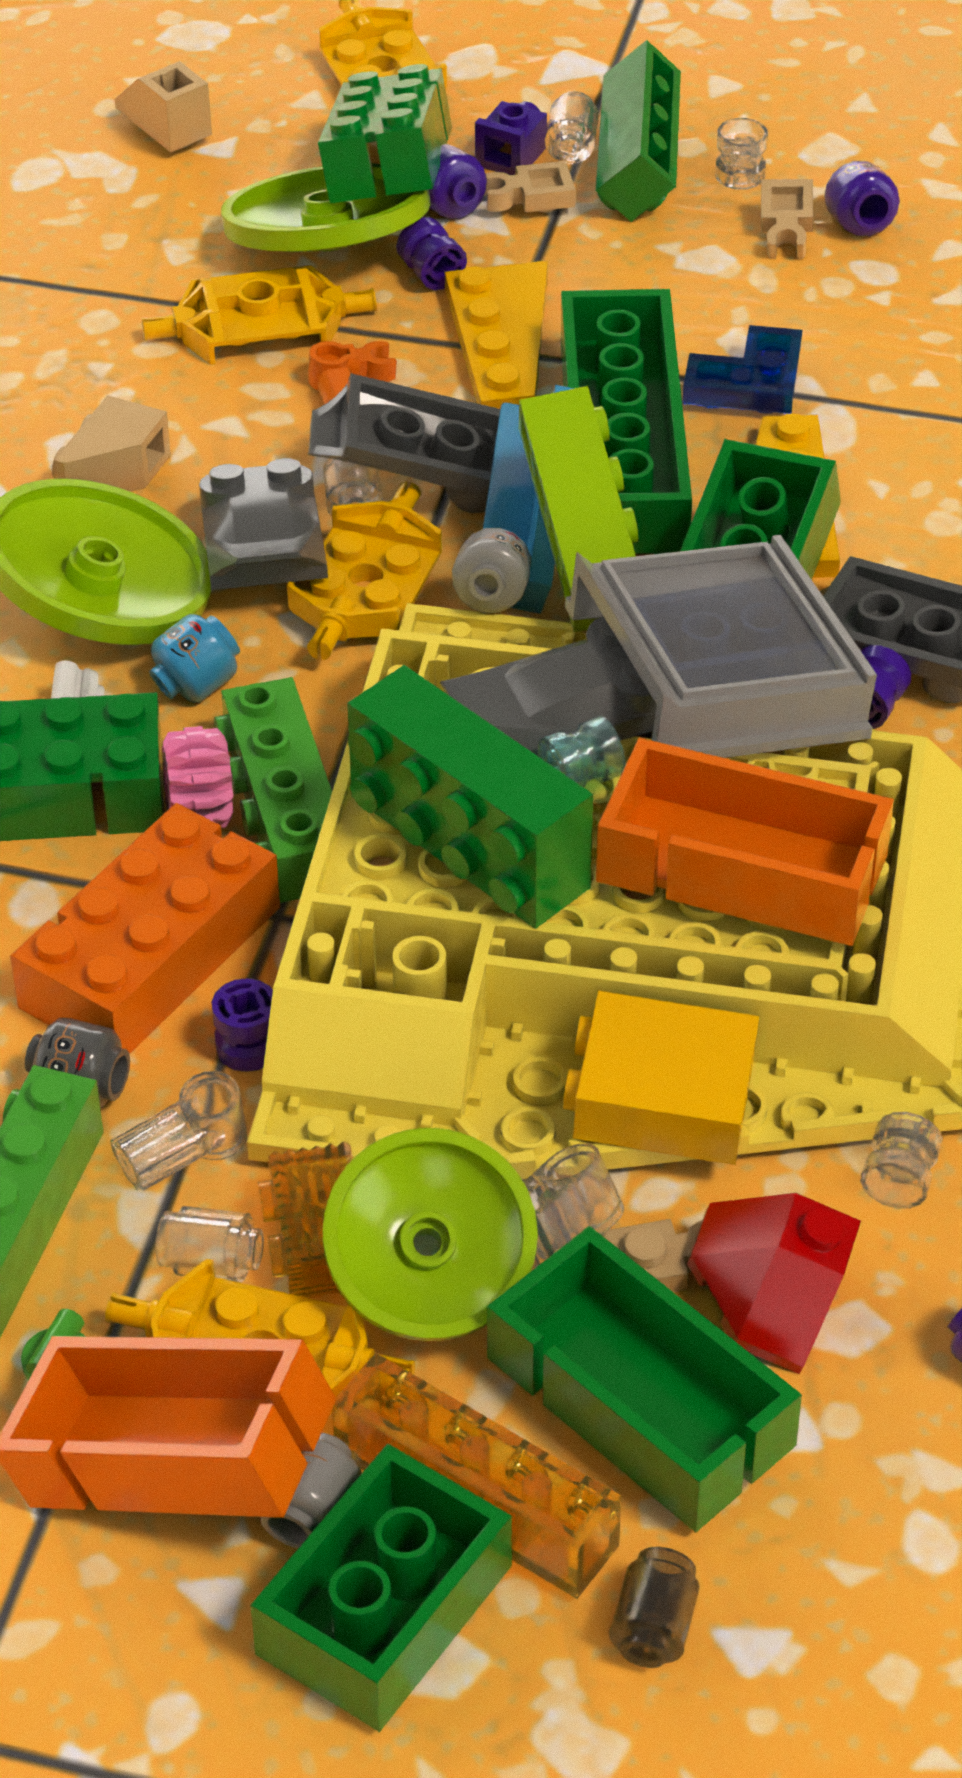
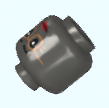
(82, 1051)

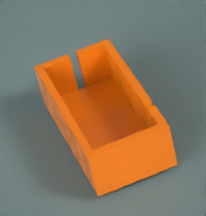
(744, 840)
(148, 928)
(167, 1425)

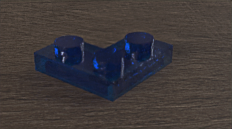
(757, 382)

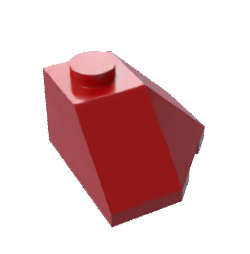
(773, 1270)

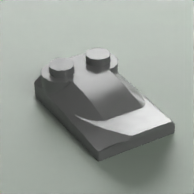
(410, 435)
(261, 525)
(907, 614)
(560, 690)

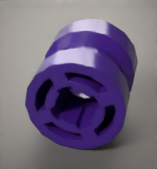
(430, 252)
(890, 684)
(242, 1023)

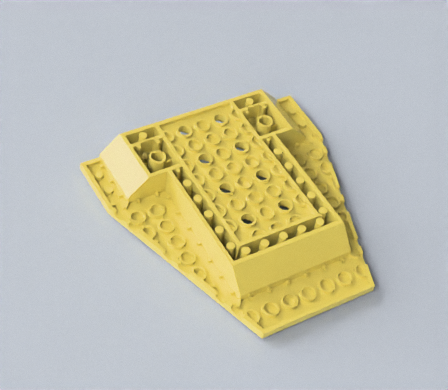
(442, 1011)

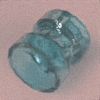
(587, 753)

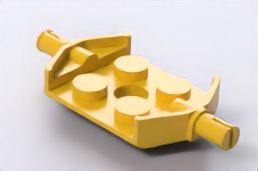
(372, 41)
(224, 313)
(372, 544)
(224, 1308)

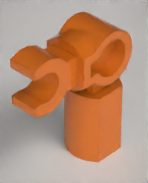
(333, 362)

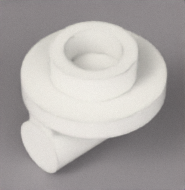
(74, 682)

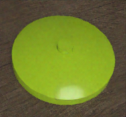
(296, 215)
(99, 561)

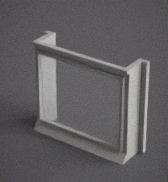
(732, 647)

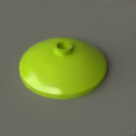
(435, 1187)

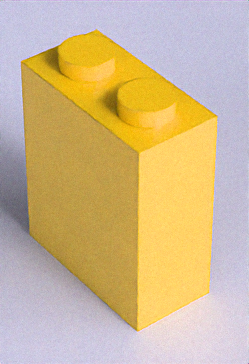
(662, 1077)

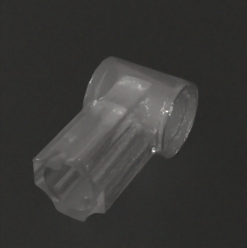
(202, 1124)

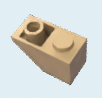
(169, 106)
(116, 446)

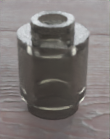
(655, 1607)

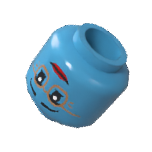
(194, 658)

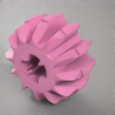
(198, 773)

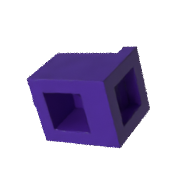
(515, 124)

